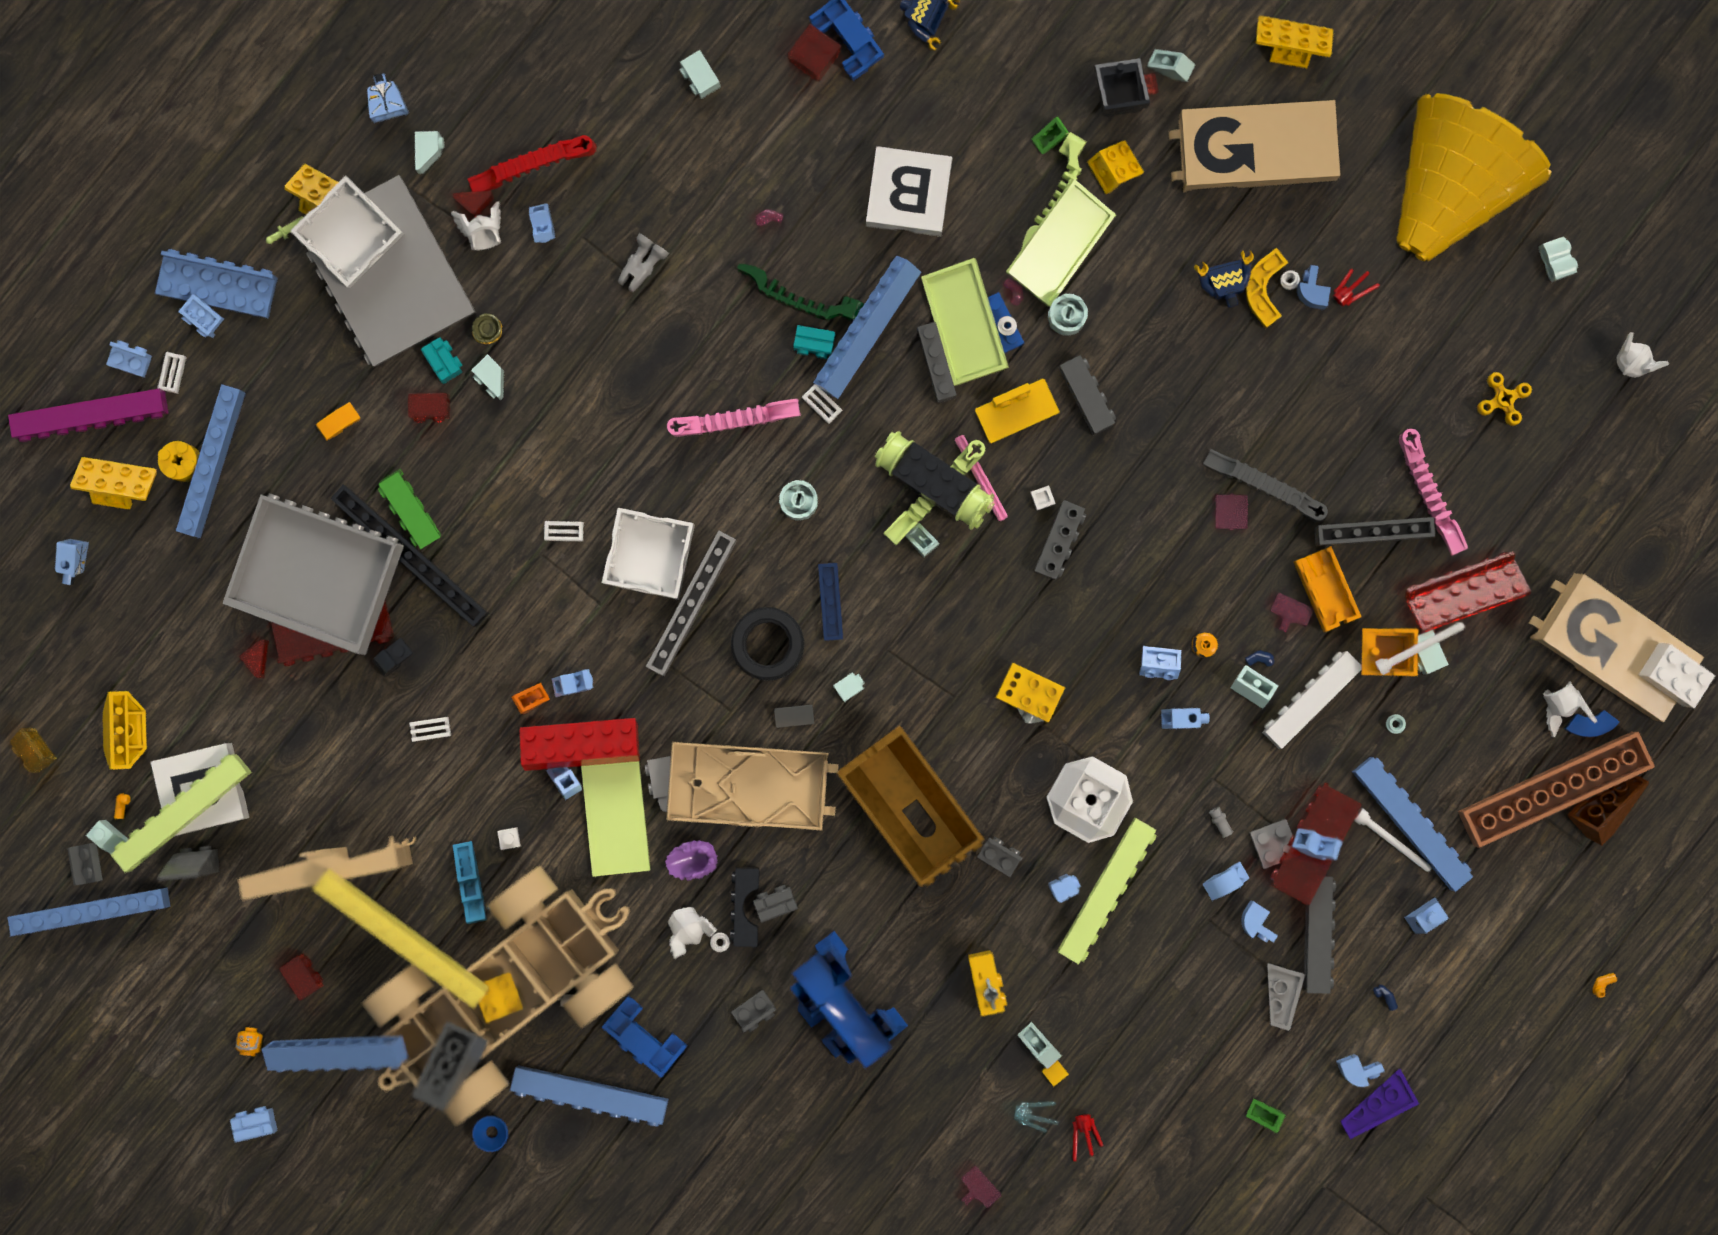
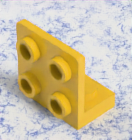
(1114, 166)
(499, 998)

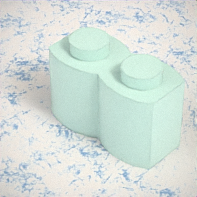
(1558, 259)

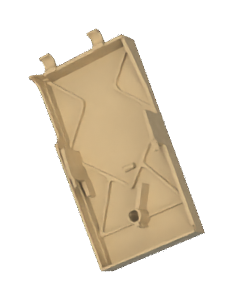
(748, 786)

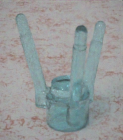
(1023, 1115)

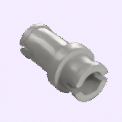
(1220, 820)

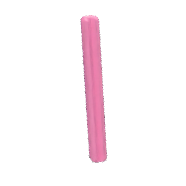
(983, 480)

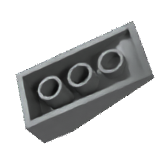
(191, 863)
(449, 1065)

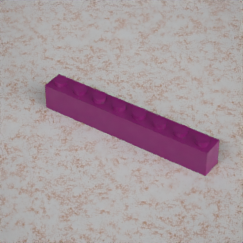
(88, 414)

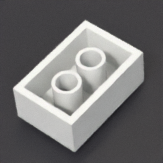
(1676, 675)

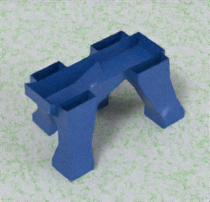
(823, 995)

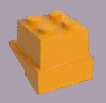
(1387, 644)

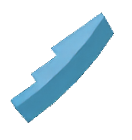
(469, 882)

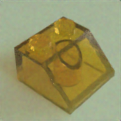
(32, 749)

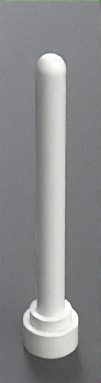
(1386, 664)
(1363, 818)

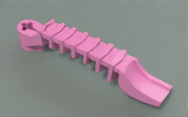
(730, 420)
(1436, 508)

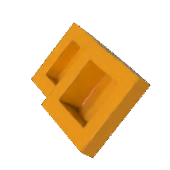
(337, 421)

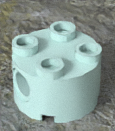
(1067, 314)
(798, 500)

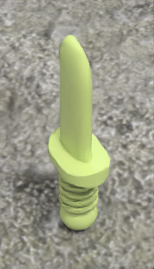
(283, 231)

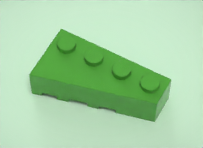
(409, 509)

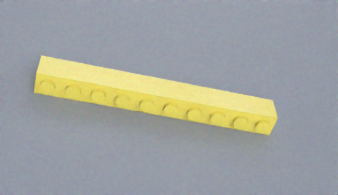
(401, 938)

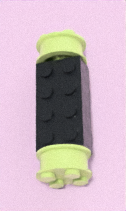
(934, 480)

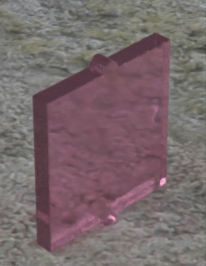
(1231, 512)

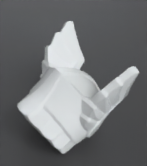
(482, 230)
(1637, 359)
(1564, 704)
(687, 929)

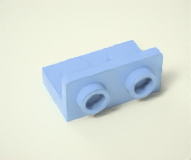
(201, 315)
(128, 359)
(1160, 663)

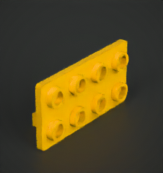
(1293, 41)
(310, 187)
(1016, 410)
(113, 482)

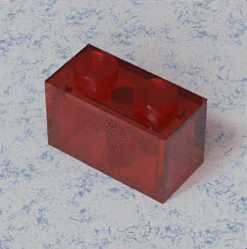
(429, 406)
(301, 976)

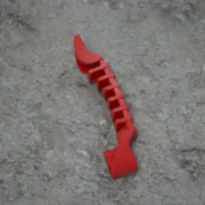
(565, 149)

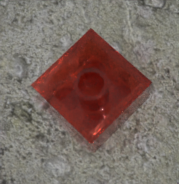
(814, 52)

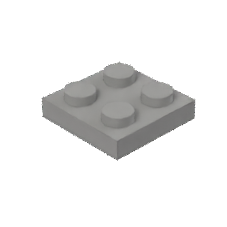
(1271, 842)

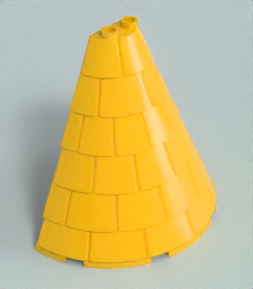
(1462, 173)

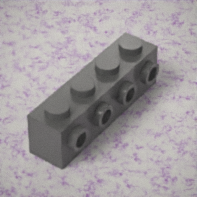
(1059, 540)

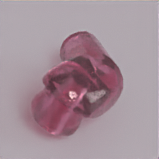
(767, 216)
(1017, 293)

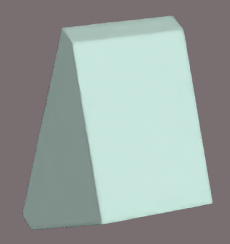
(922, 540)

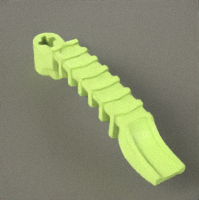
(917, 511)

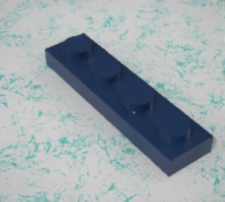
(830, 601)

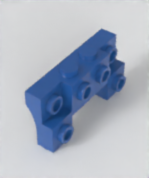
(852, 32)
(639, 1041)

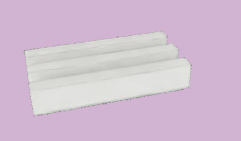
(175, 389)
(831, 402)
(563, 531)
(414, 731)

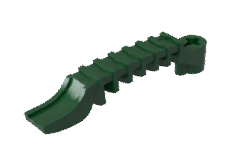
(848, 309)

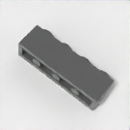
(936, 362)
(1086, 394)

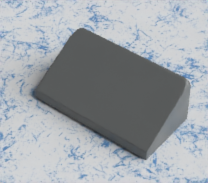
(794, 716)

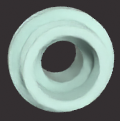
(1401, 724)

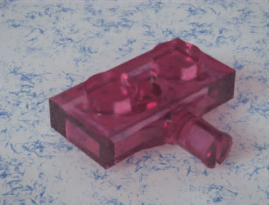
(1291, 611)
(979, 1188)

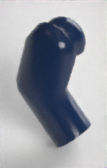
(1262, 656)
(1389, 997)

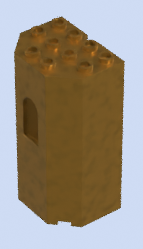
(889, 780)

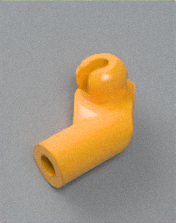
(121, 801)
(1601, 983)

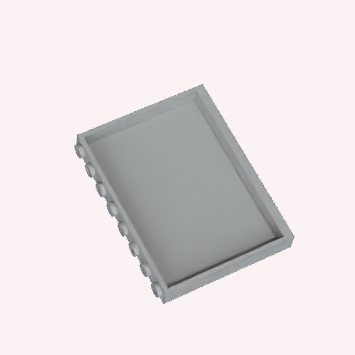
(406, 292)
(313, 573)

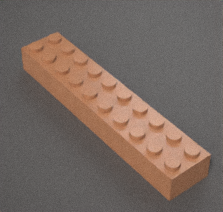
(1556, 789)

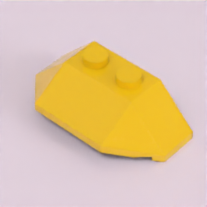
(123, 730)

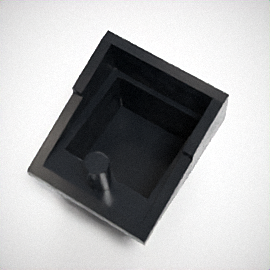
(1122, 87)

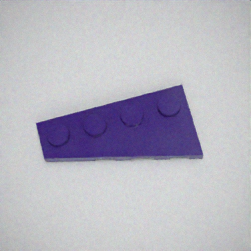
(1384, 1103)

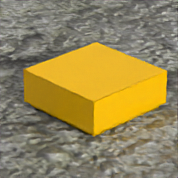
(1055, 1073)

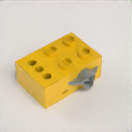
(1030, 694)
(987, 983)

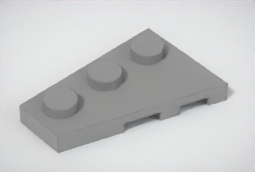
(1283, 995)

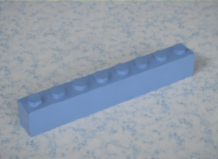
(867, 327)
(210, 461)
(1412, 823)
(89, 911)
(335, 1053)
(589, 1094)

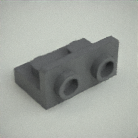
(999, 856)
(84, 864)
(753, 1011)

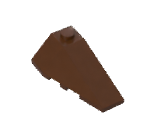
(1606, 811)

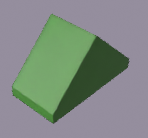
(1050, 135)
(1265, 1115)

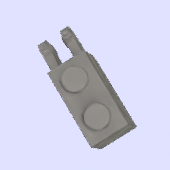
(659, 773)

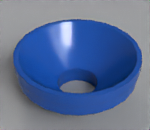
(488, 1143)

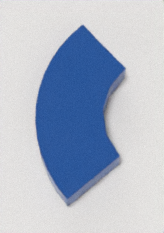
(1586, 727)

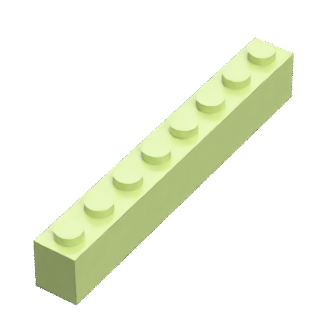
(180, 813)
(1106, 890)

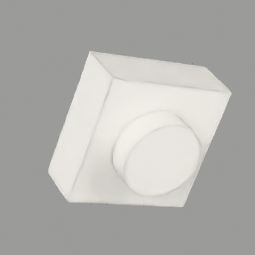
(1042, 498)
(509, 838)

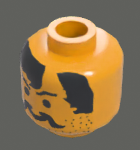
(1198, 642)

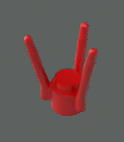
(1343, 295)
(1084, 1124)

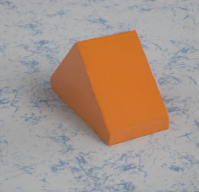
(530, 698)

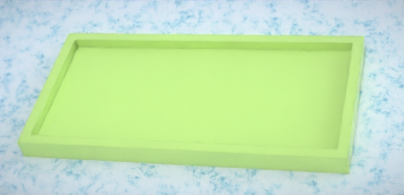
(1061, 243)
(965, 322)
(615, 818)

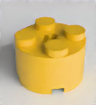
(169, 457)

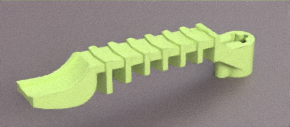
(1071, 148)

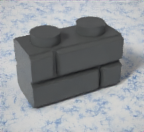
(775, 904)

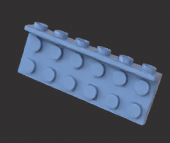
(216, 283)

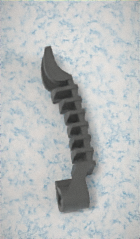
(1234, 468)

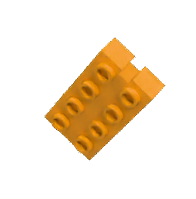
(1327, 589)

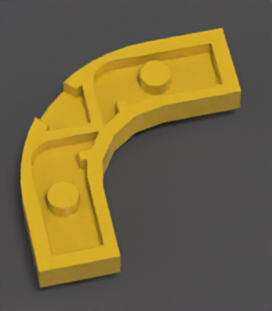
(1256, 289)

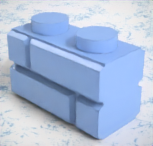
(1064, 887)
(253, 1125)

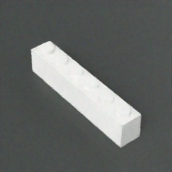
(1312, 699)

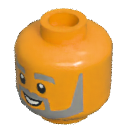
(249, 1042)

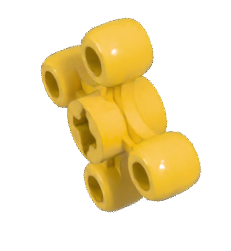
(1508, 405)

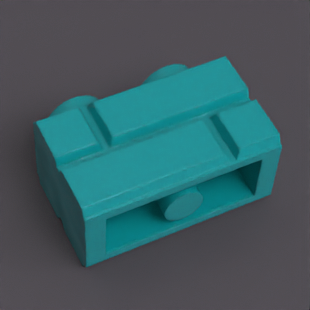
(814, 341)
(442, 360)

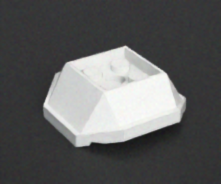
(1069, 796)

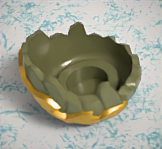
(487, 329)

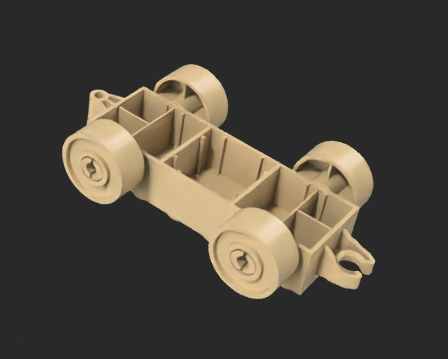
(545, 958)

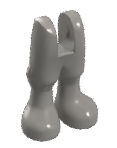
(636, 267)

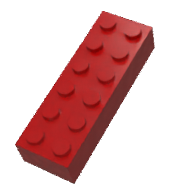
(579, 744)

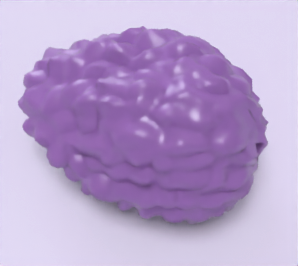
(692, 860)

